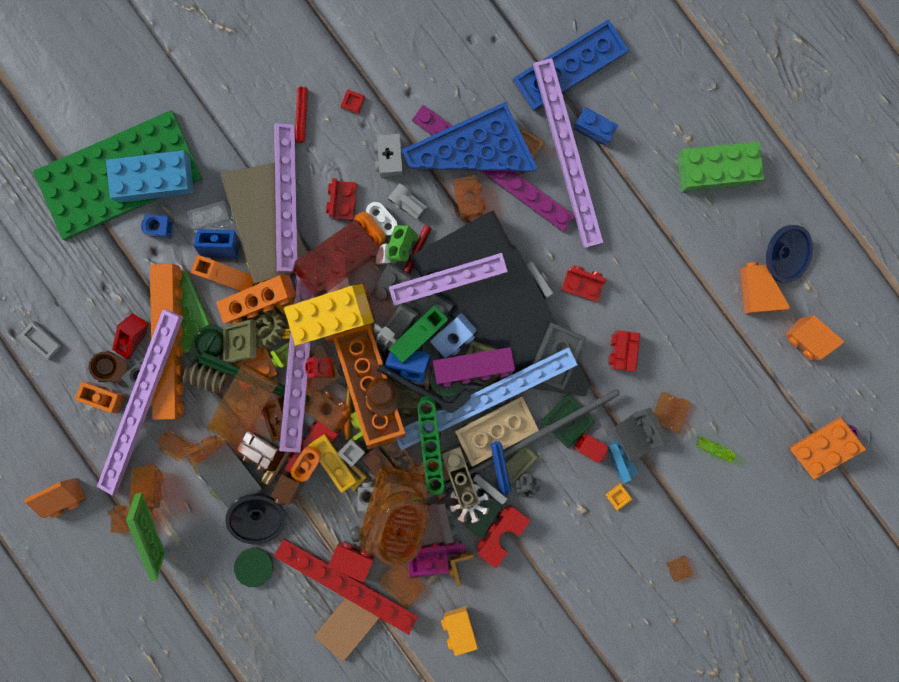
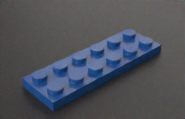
(576, 61)

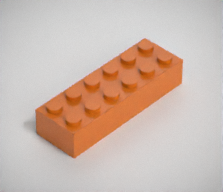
(360, 364)

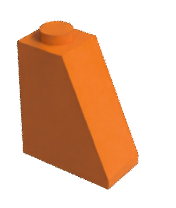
(760, 290)

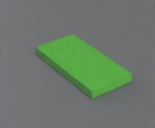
(193, 312)
(145, 536)

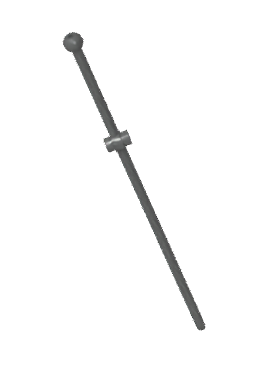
(516, 447)

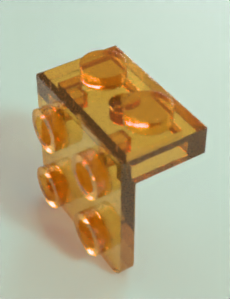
(198, 452)

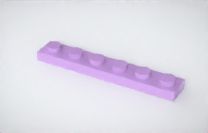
(448, 279)

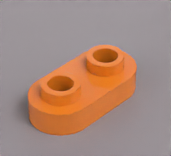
(371, 227)
(306, 462)

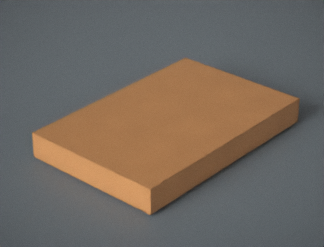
(345, 628)

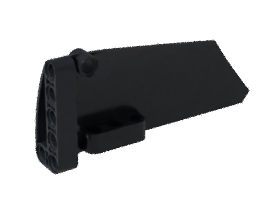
(502, 308)

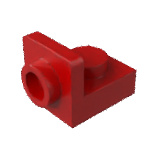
(319, 367)

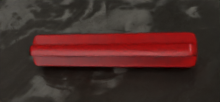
(301, 114)

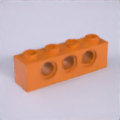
(230, 306)

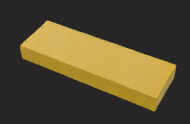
(334, 464)

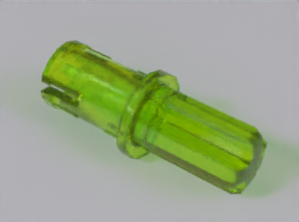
(715, 449)

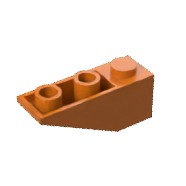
(221, 274)

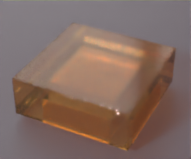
(679, 568)

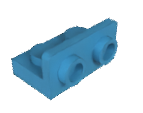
(623, 467)

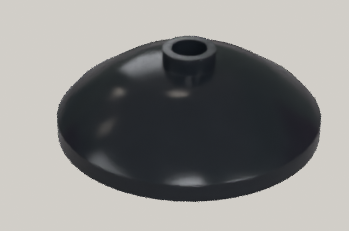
(253, 526)

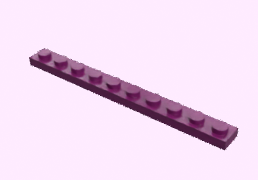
(507, 180)

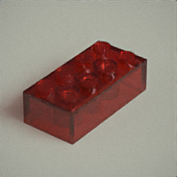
(335, 259)

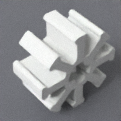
(462, 518)

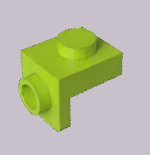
(280, 356)

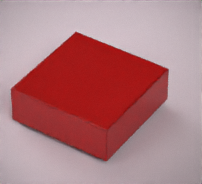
(353, 102)

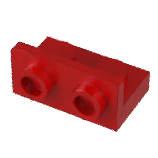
(341, 200)
(583, 283)

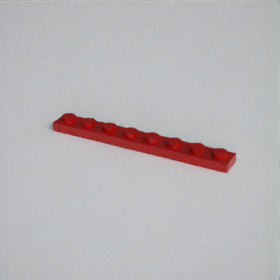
(346, 586)

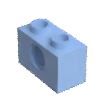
(462, 328)

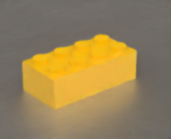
(328, 314)

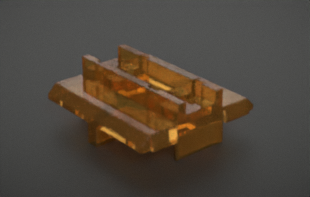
(671, 412)

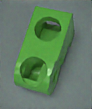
(401, 243)

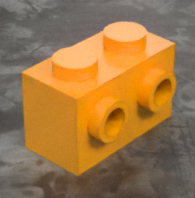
(460, 631)

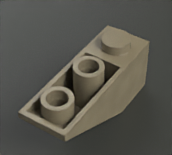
(460, 477)

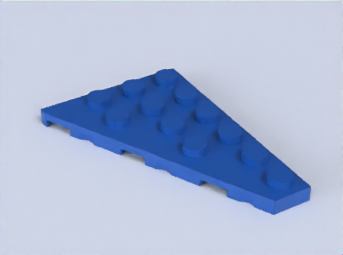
(479, 143)

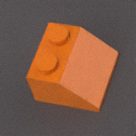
(813, 338)
(56, 498)

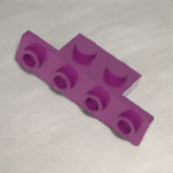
(434, 560)

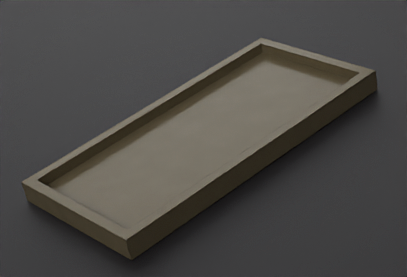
(254, 212)

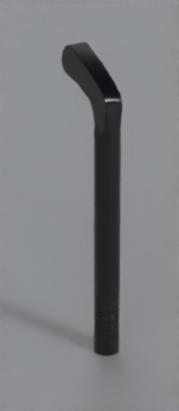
(448, 406)

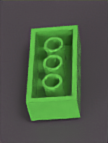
(720, 166)

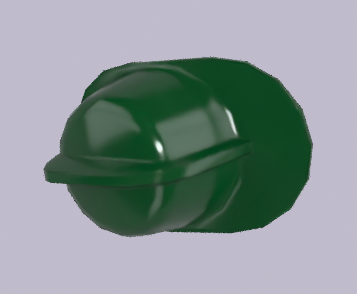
(208, 341)

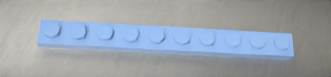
(495, 394)

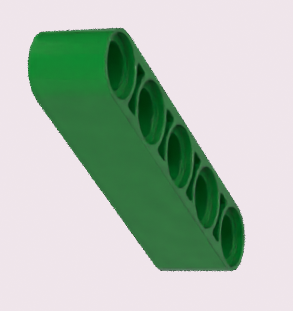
(431, 454)

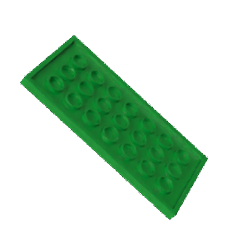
(78, 183)

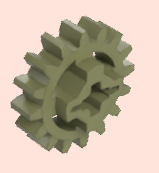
(268, 328)

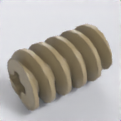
(203, 378)

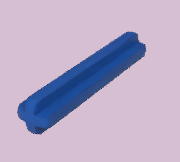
(500, 467)

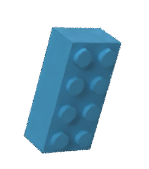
(150, 176)

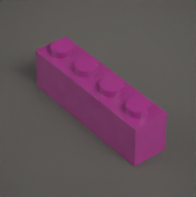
(473, 365)

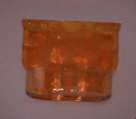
(395, 517)

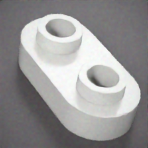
(383, 218)

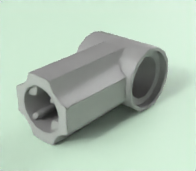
(403, 198)

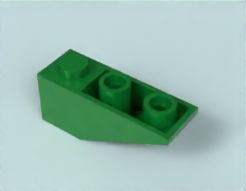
(418, 334)

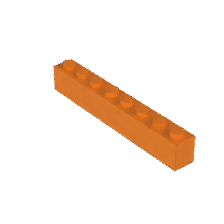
(166, 294)

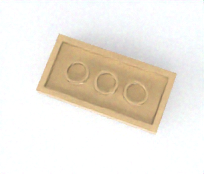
(504, 424)

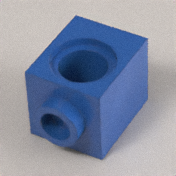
(164, 230)

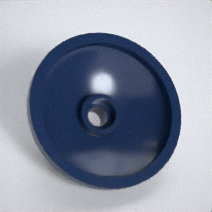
(789, 253)

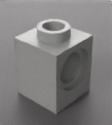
(352, 452)
(362, 503)

